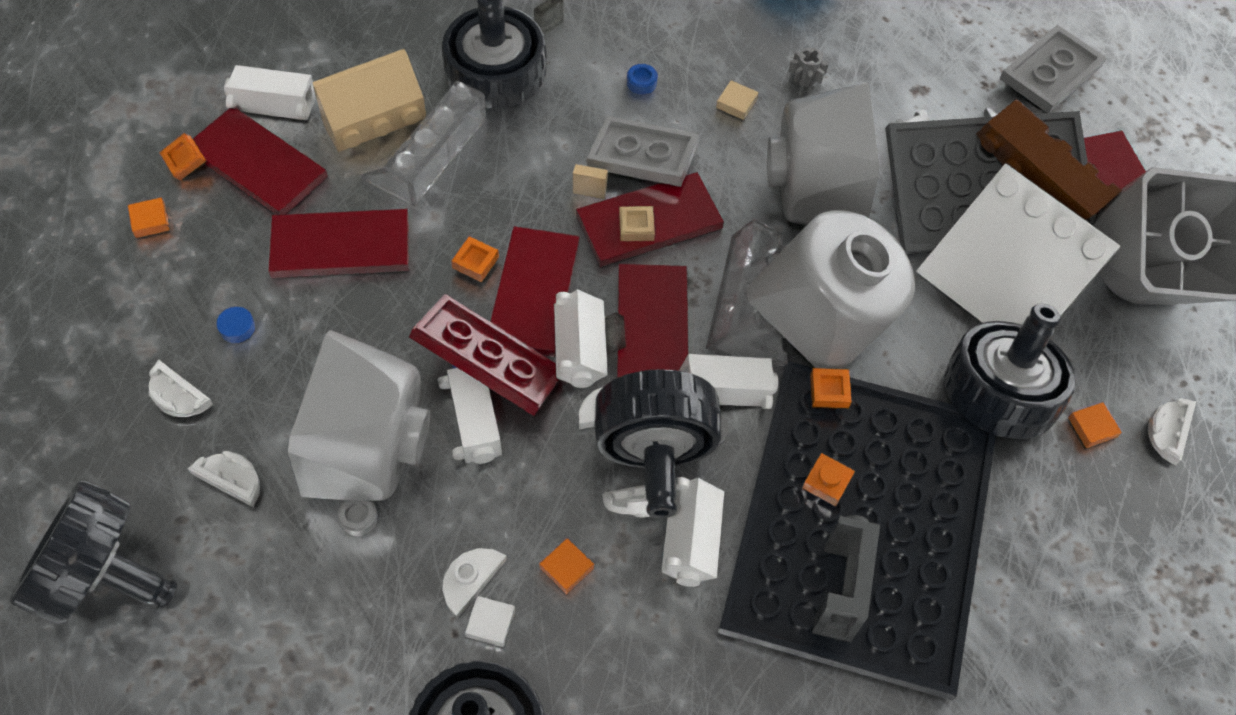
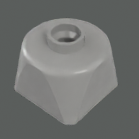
(825, 154)
(1172, 238)
(835, 287)
(357, 423)

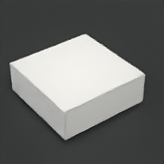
(490, 621)

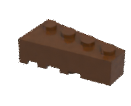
(1024, 144)

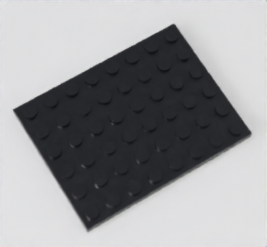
(915, 475)

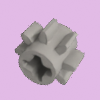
(808, 67)

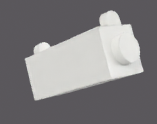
(270, 92)
(580, 338)
(736, 379)
(474, 417)
(694, 533)

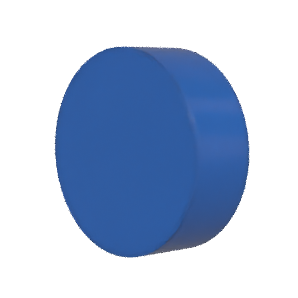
(642, 79)
(235, 324)

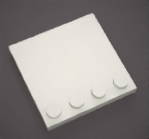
(1016, 252)

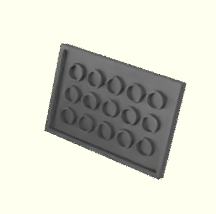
(944, 168)

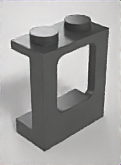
(846, 613)

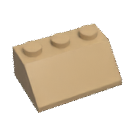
(370, 100)

